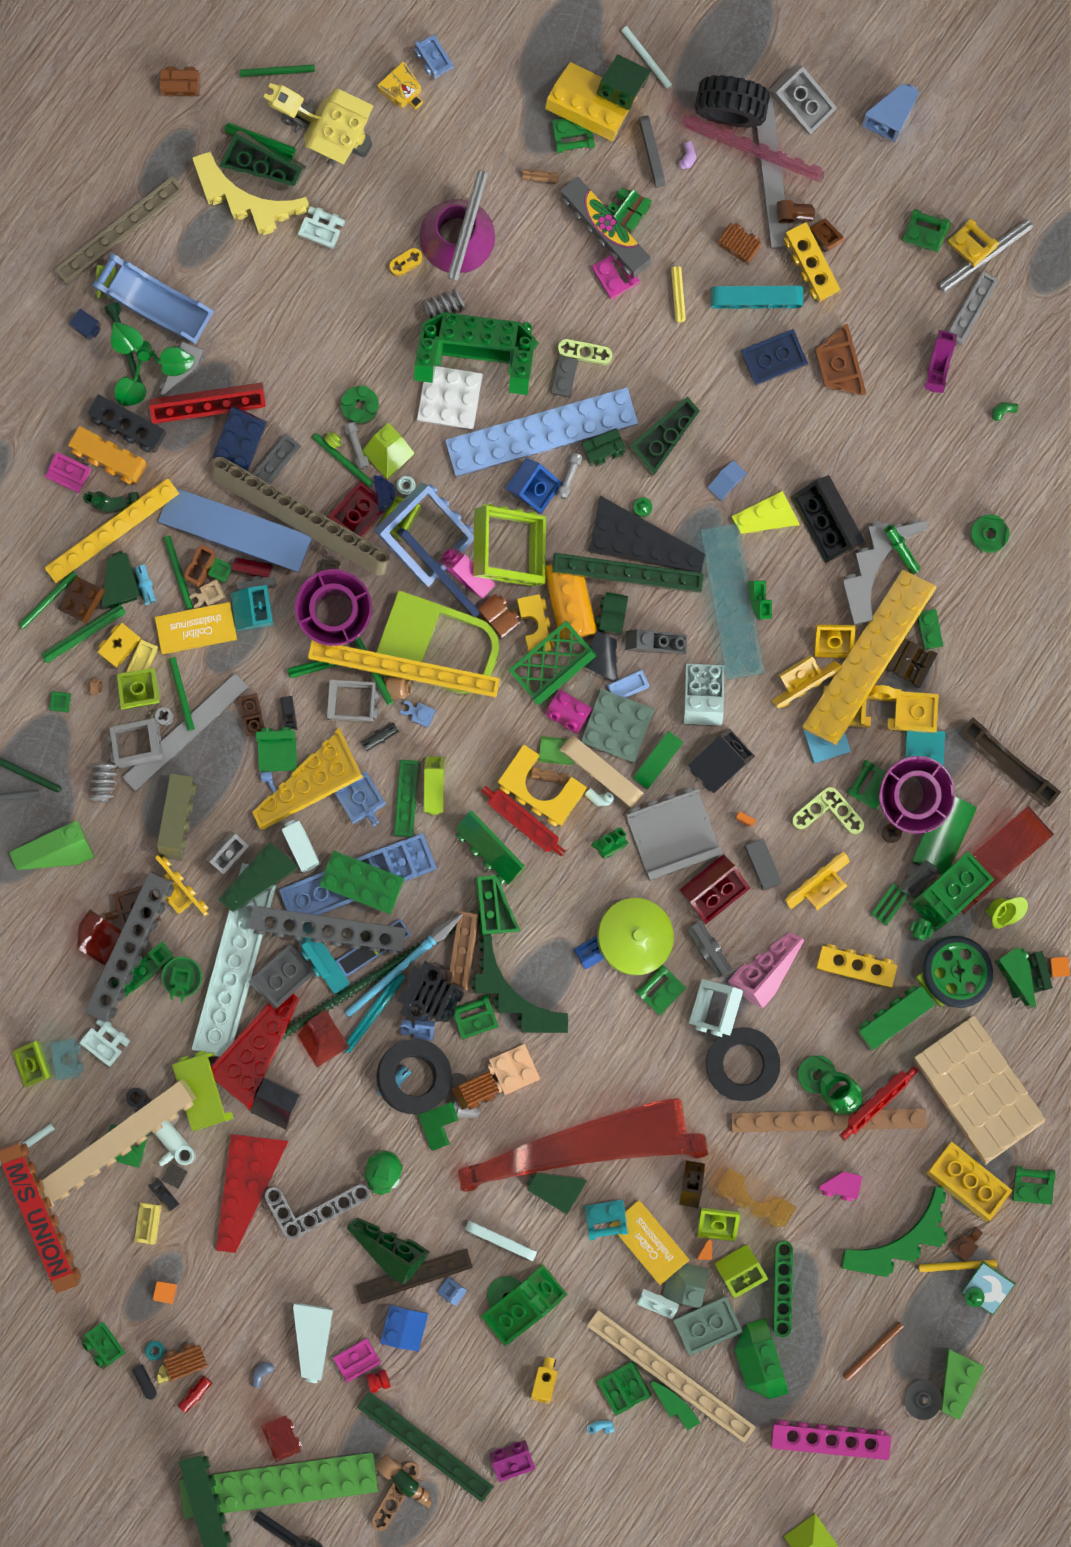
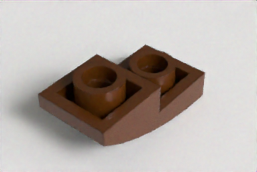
(251, 714)

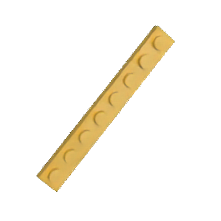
(111, 530)

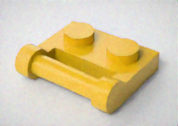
(968, 247)

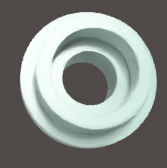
(405, 479)

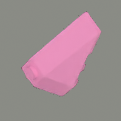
(764, 975)

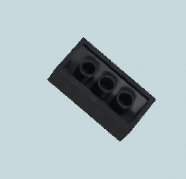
(827, 518)

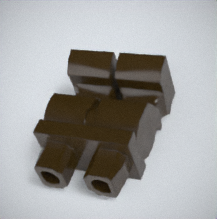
(904, 659)

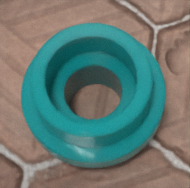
(148, 1350)

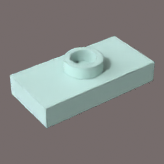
(657, 1304)

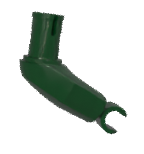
(105, 503)

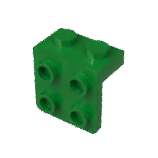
(277, 750)

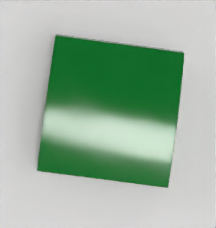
(624, 1388)

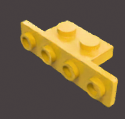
(802, 678)
(822, 885)
(182, 896)

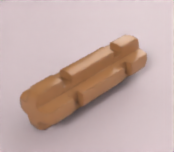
(540, 176)
(551, 776)

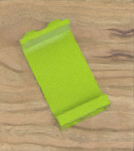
(199, 1077)

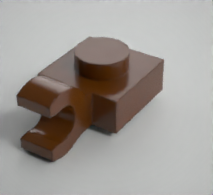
(965, 1245)

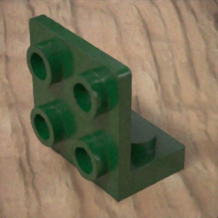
(1039, 973)

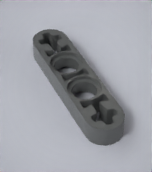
(652, 151)

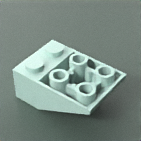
(704, 694)

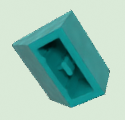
(252, 608)

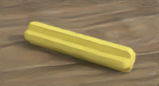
(678, 295)

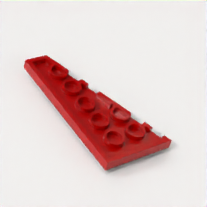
(250, 1055)
(247, 1176)

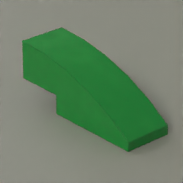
(658, 760)
(675, 1405)

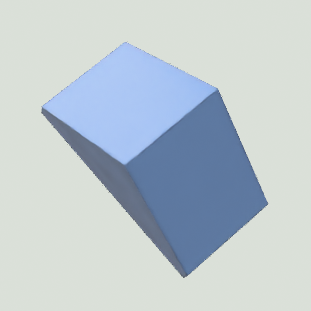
(727, 480)

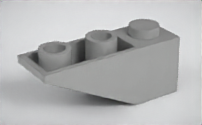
(174, 382)

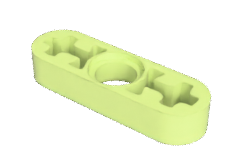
(597, 360)

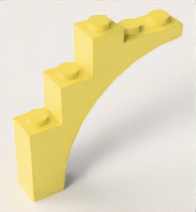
(242, 204)

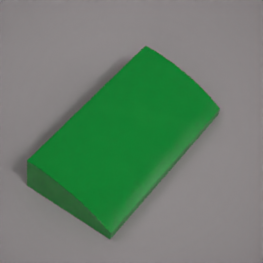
(944, 842)

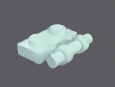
(319, 232)
(101, 1046)

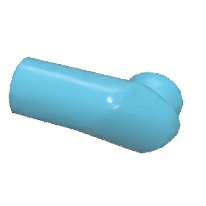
(600, 1424)

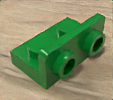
(102, 1346)

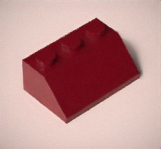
(714, 889)

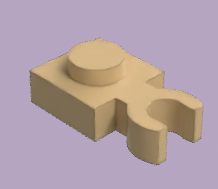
(210, 593)

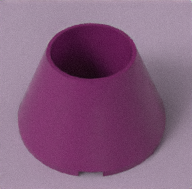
(441, 252)
(326, 584)
(937, 797)

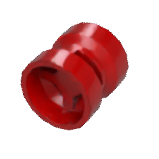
(377, 1381)

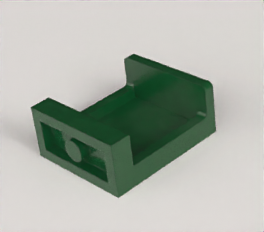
(623, 81)

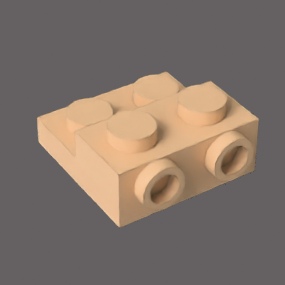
(513, 1069)

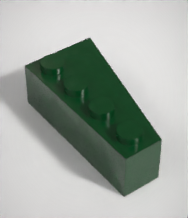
(259, 159)
(659, 440)
(260, 875)

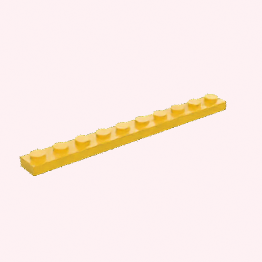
(405, 669)

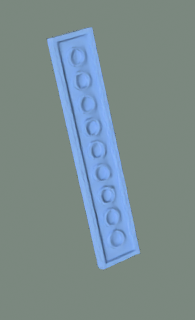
(541, 432)

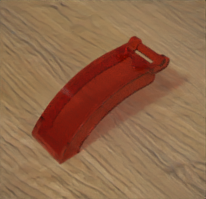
(1010, 848)

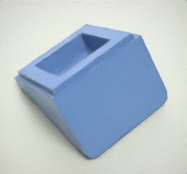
(452, 1291)

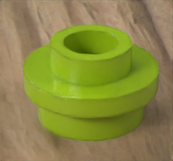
(333, 439)

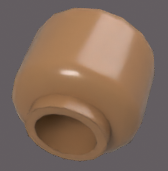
(398, 687)

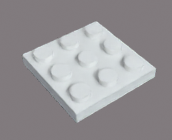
(451, 398)

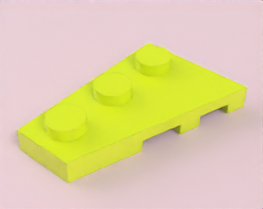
(766, 515)

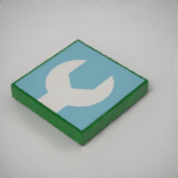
(994, 1285)

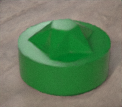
(642, 507)
(974, 1296)

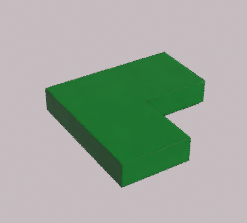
(434, 1122)

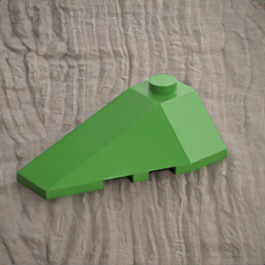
(59, 848)

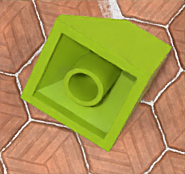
(388, 451)
(810, 1534)

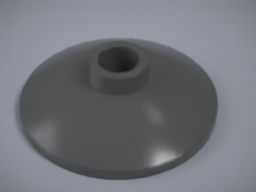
(915, 1396)

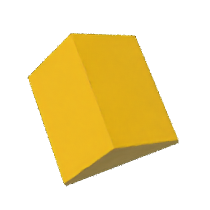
(833, 640)

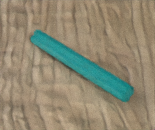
(374, 1011)

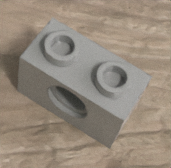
(226, 852)

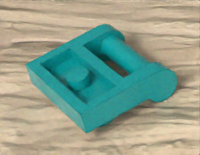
(606, 1213)

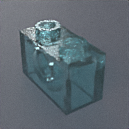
(59, 1050)

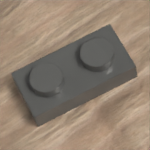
(564, 376)

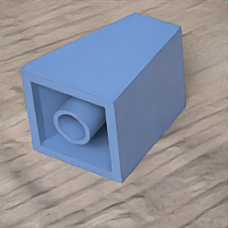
(892, 112)

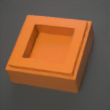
(745, 819)

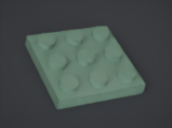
(617, 725)

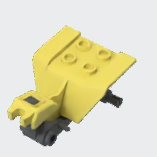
(335, 126)

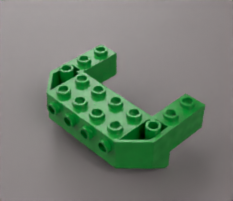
(478, 340)

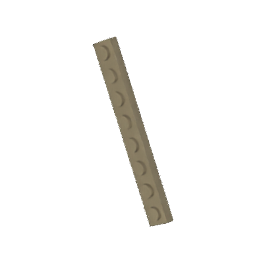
(119, 230)

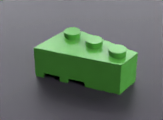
(958, 1382)

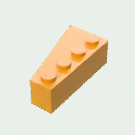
(108, 456)

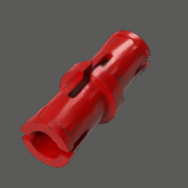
(194, 1394)

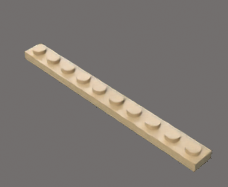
(671, 1376)

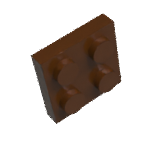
(81, 599)

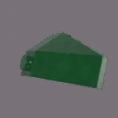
(395, 1256)

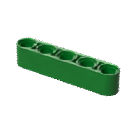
(782, 1298)

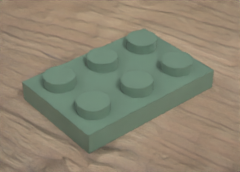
(707, 1325)

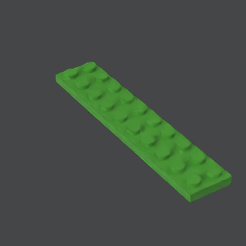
(291, 1483)

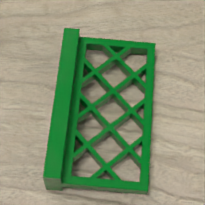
(566, 671)

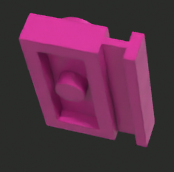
(68, 472)
(357, 1360)

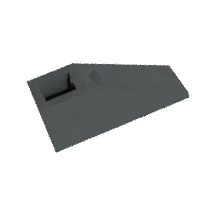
(655, 642)

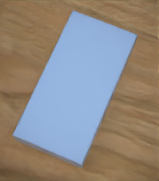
(629, 685)

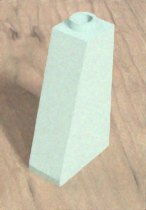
(312, 1334)

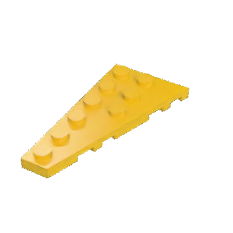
(313, 780)

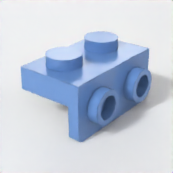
(434, 56)

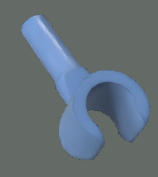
(267, 777)

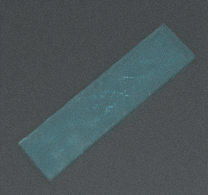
(732, 601)

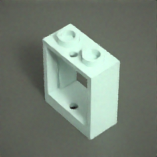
(301, 846)
(702, 1005)

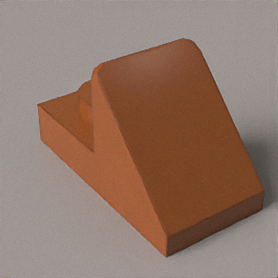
(827, 234)

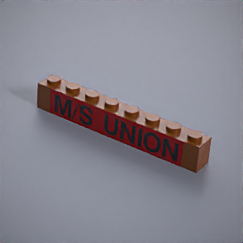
(38, 1216)

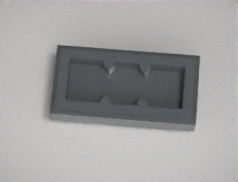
(257, 581)

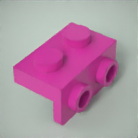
(568, 711)

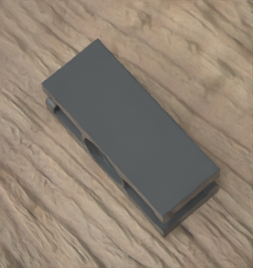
(763, 864)

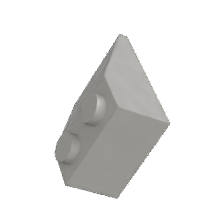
(802, 98)

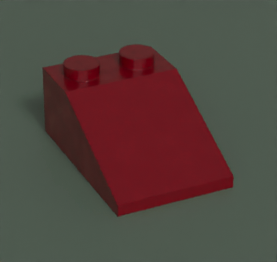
(358, 510)

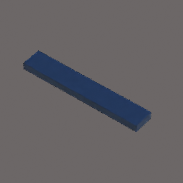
(438, 572)

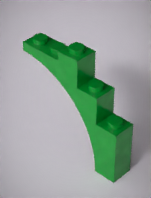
(925, 1231)

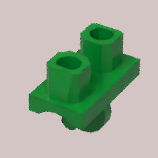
(610, 843)

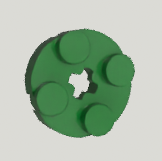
(370, 407)
(998, 527)
(812, 1064)

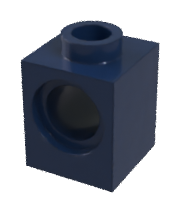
(85, 324)

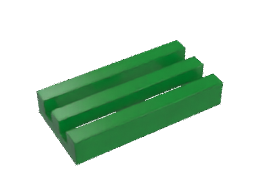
(880, 917)

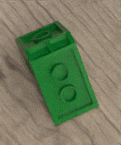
(952, 891)
(524, 1305)

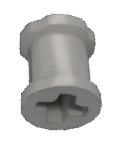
(158, 716)

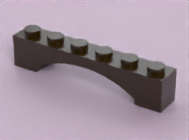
(1004, 760)

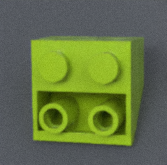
(741, 1271)

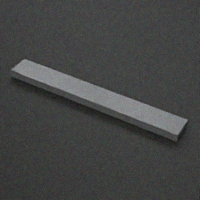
(772, 179)
(181, 737)

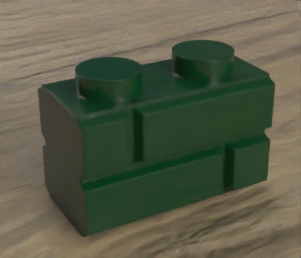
(603, 447)

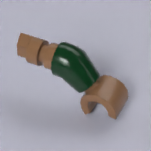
(404, 1482)

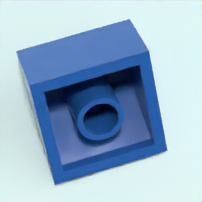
(533, 485)
(404, 1328)

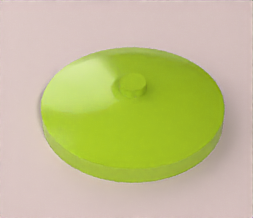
(635, 936)

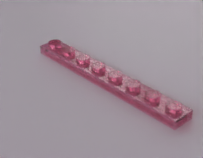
(761, 151)

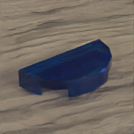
(384, 492)

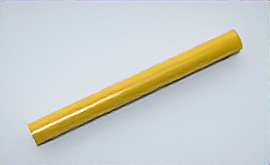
(954, 1265)

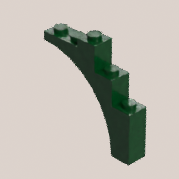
(492, 982)

